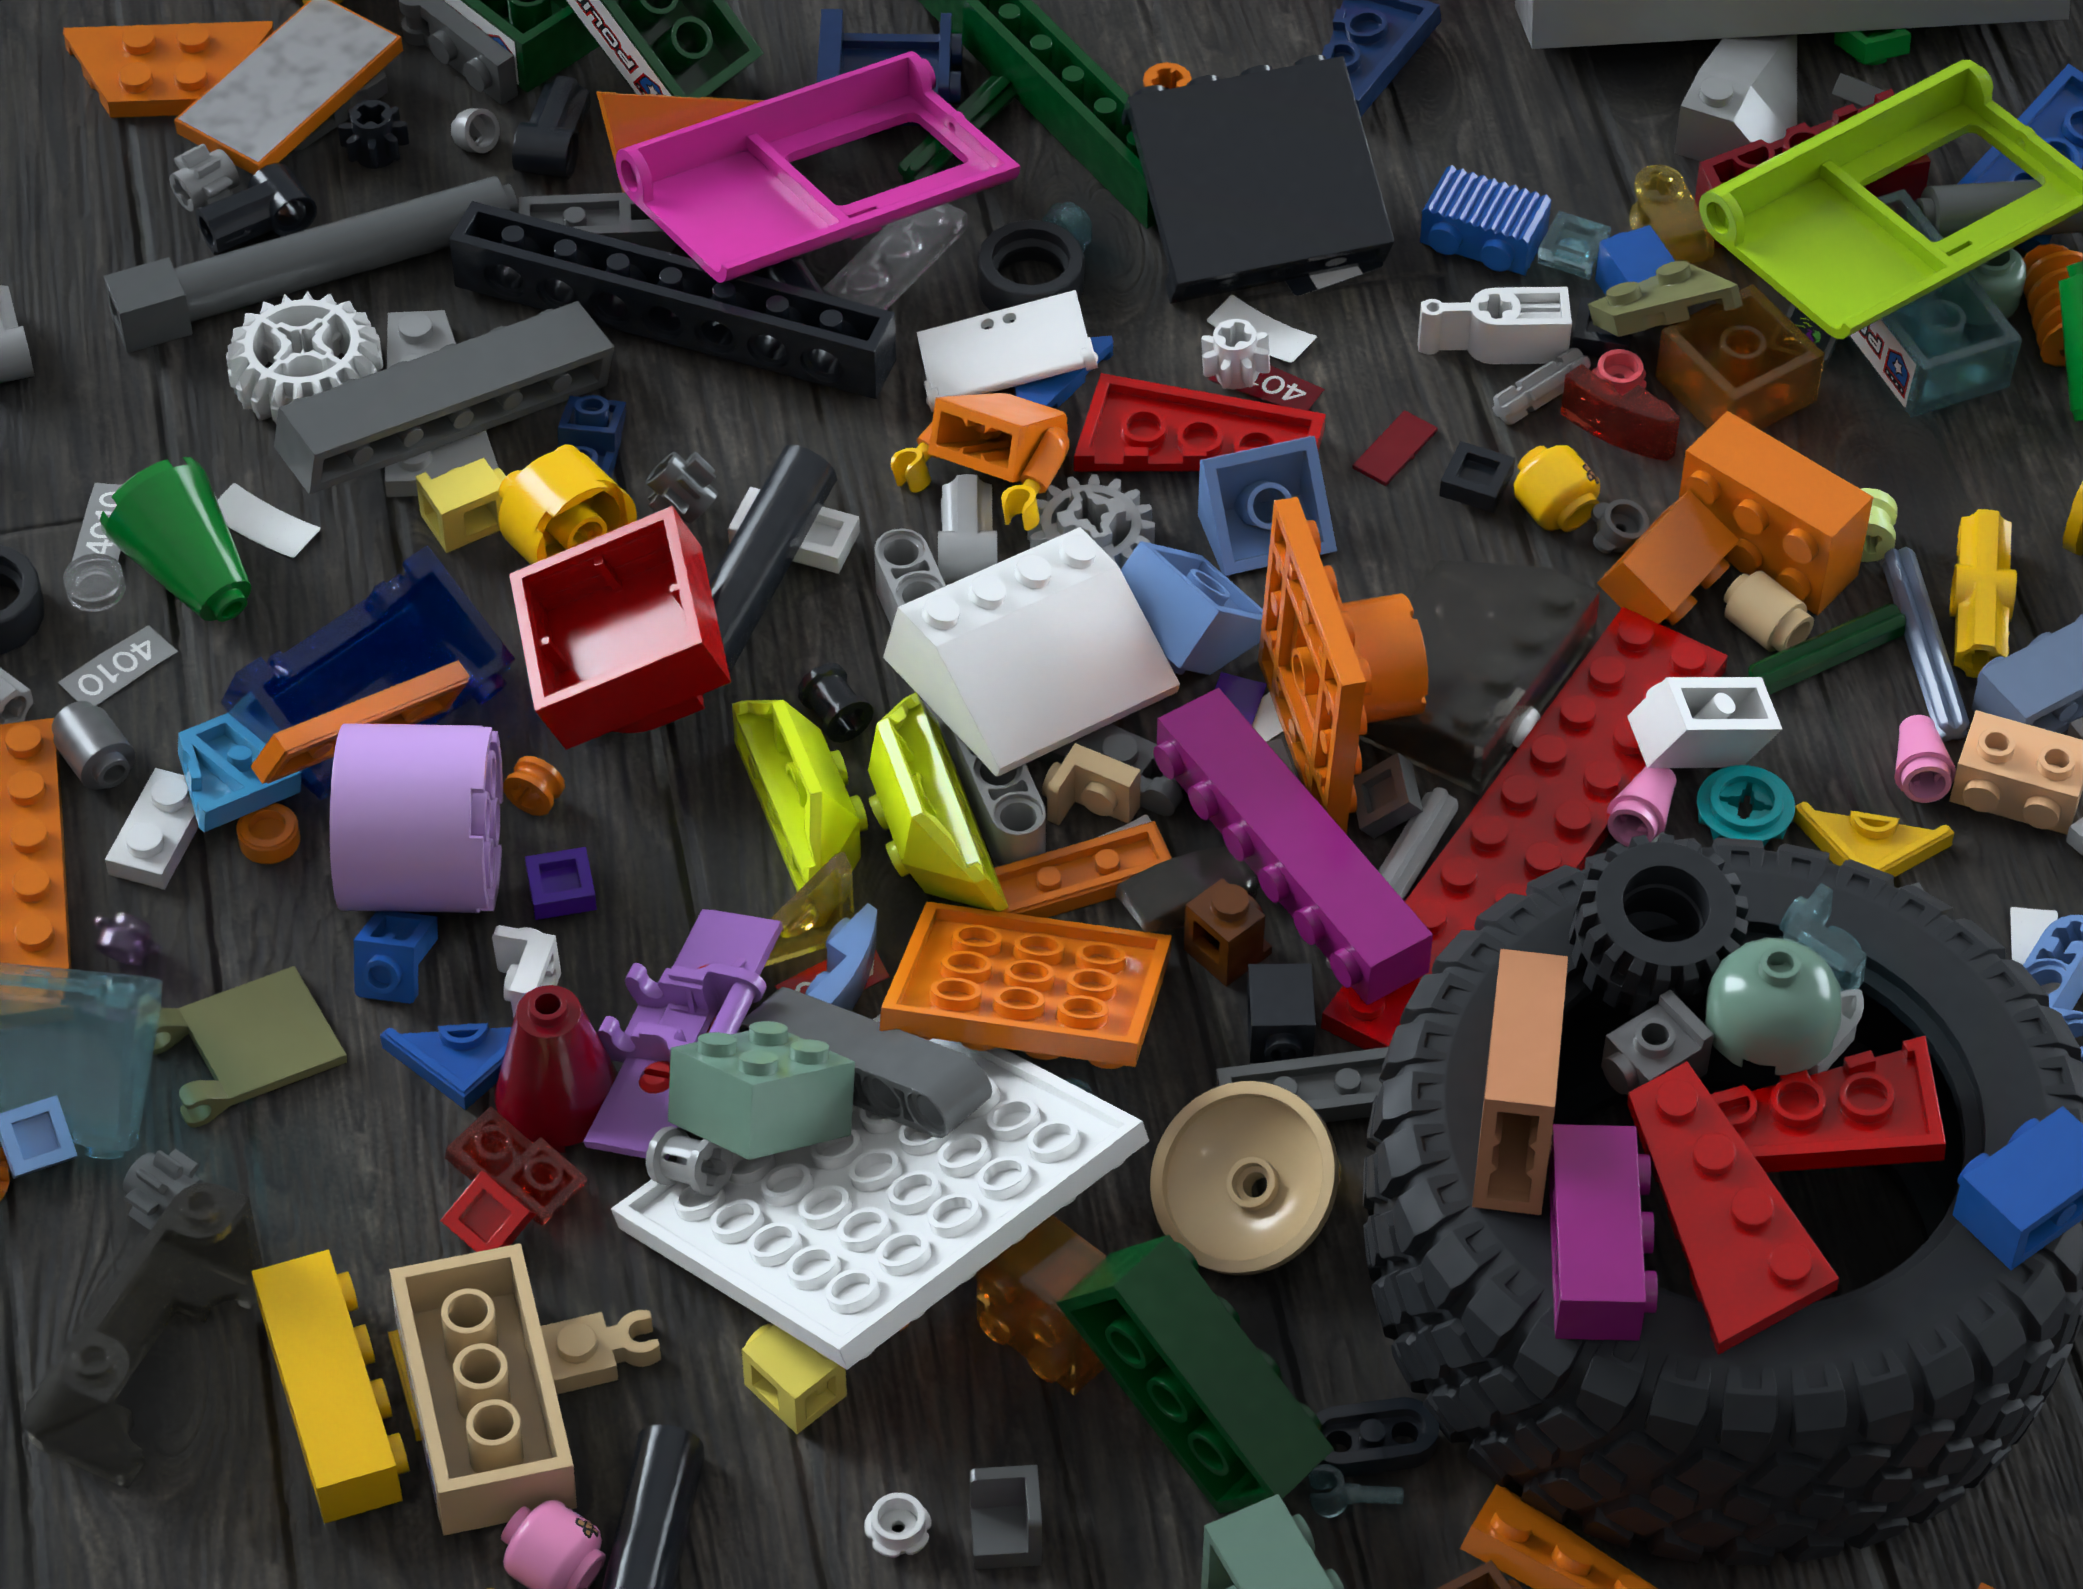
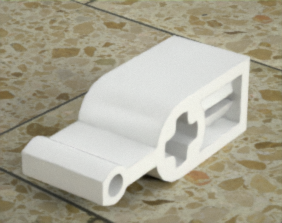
(1500, 325)

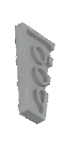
(408, 338)

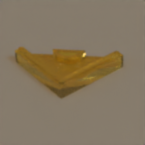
(814, 911)

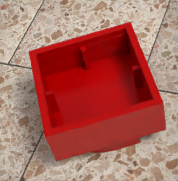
(620, 631)

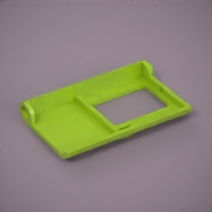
(1842, 250)

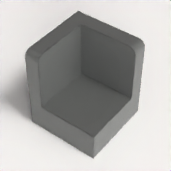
(1006, 1517)

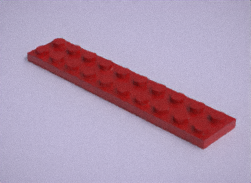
(1543, 804)

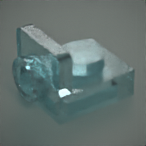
(1842, 952)

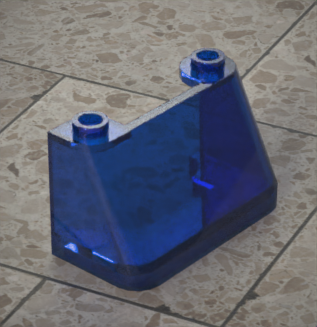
(382, 641)

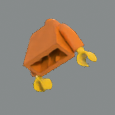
(994, 436)

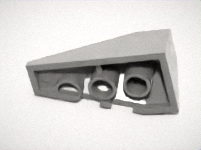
(1740, 96)

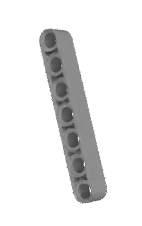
(1004, 806)

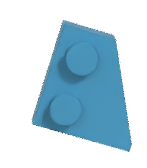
(219, 772)

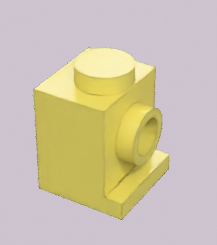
(461, 503)
(791, 1377)

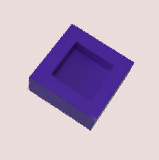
(560, 883)

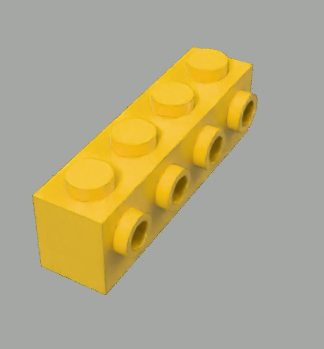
(328, 1386)

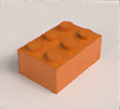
(1782, 507)

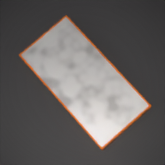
(289, 84)

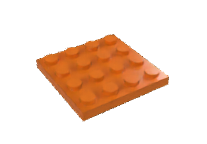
(1028, 984)

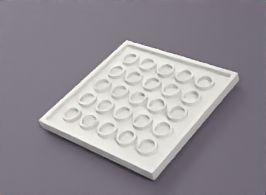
(886, 1222)

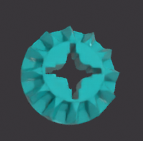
(1724, 790)

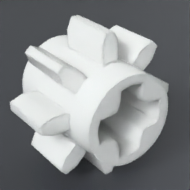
(1235, 354)

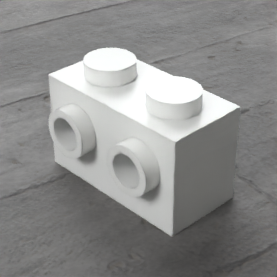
(1704, 722)

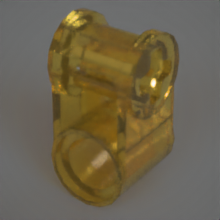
(1672, 214)

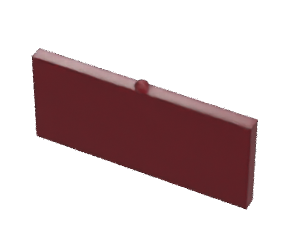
(1395, 448)

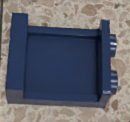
(850, 51)

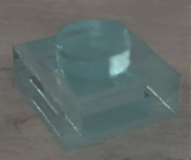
(1572, 244)

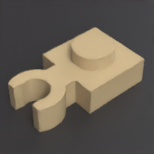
(587, 1352)

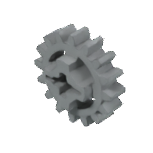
(1103, 512)

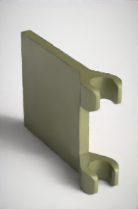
(250, 1042)

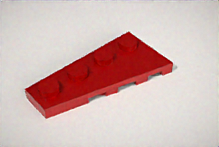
(1173, 428)
(1843, 1116)
(1736, 1230)

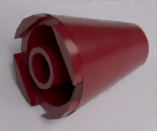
(553, 1069)

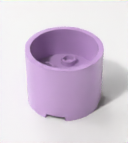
(416, 818)

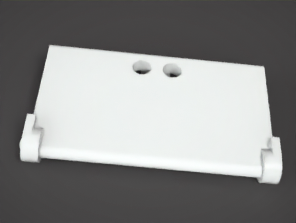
(1039, 344)

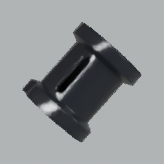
(835, 702)

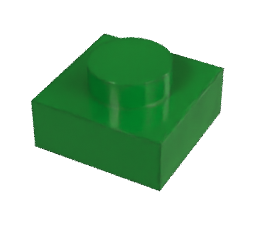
(1874, 46)

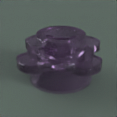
(125, 939)

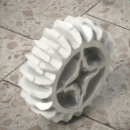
(303, 346)

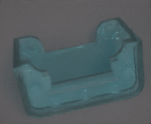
(86, 1043)

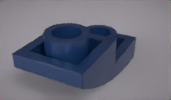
(594, 428)

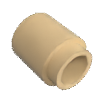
(1767, 612)

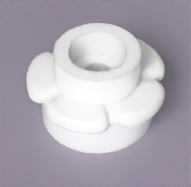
(898, 1510)

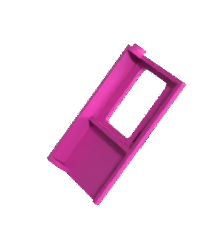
(741, 205)

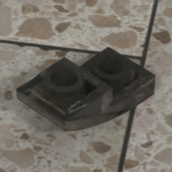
(1161, 892)

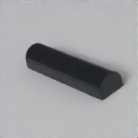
(768, 543)
(655, 1509)

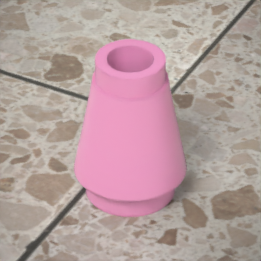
(1922, 762)
(1642, 805)

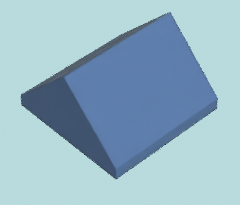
(1240, 495)

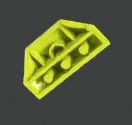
(798, 786)
(929, 810)

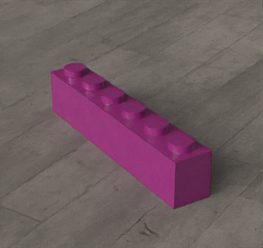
(1293, 847)

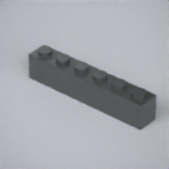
(442, 397)

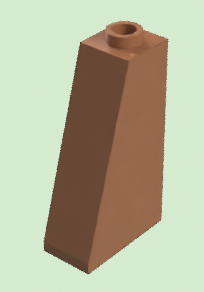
(1521, 1082)

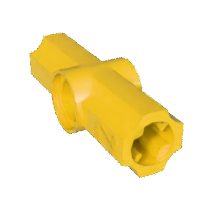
(1982, 590)

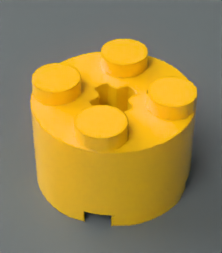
(560, 504)

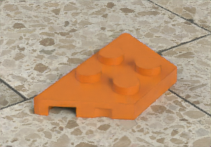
(160, 66)

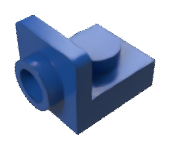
(389, 955)

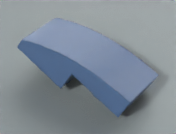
(849, 960)

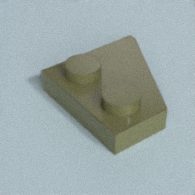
(1661, 299)

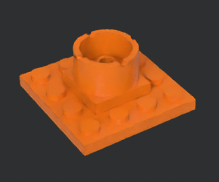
(1332, 661)

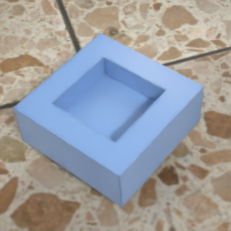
(35, 1137)

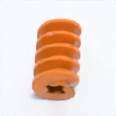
(2044, 269)

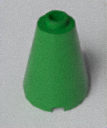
(180, 538)

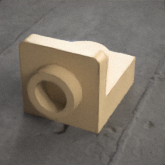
(1094, 781)

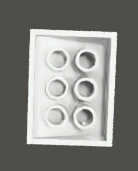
(1031, 651)

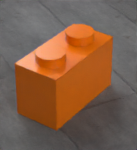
(1670, 561)

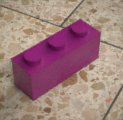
(1599, 1232)

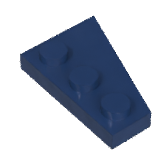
(1379, 41)

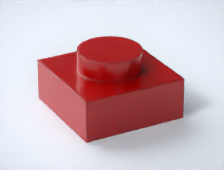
(487, 1215)

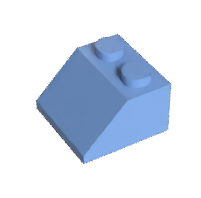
(1192, 608)

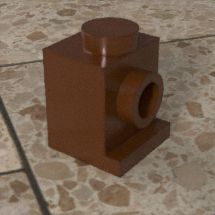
(1235, 921)

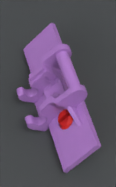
(700, 994)

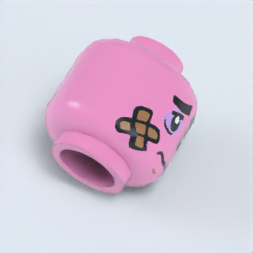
(552, 1548)

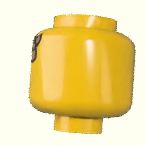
(1556, 487)

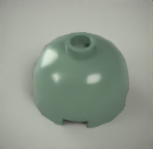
(1774, 1006)

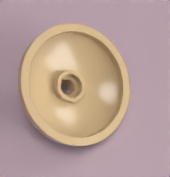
(1215, 1156)

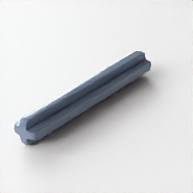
(1926, 644)

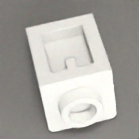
(528, 960)

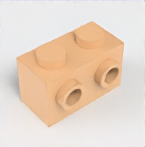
(2020, 772)

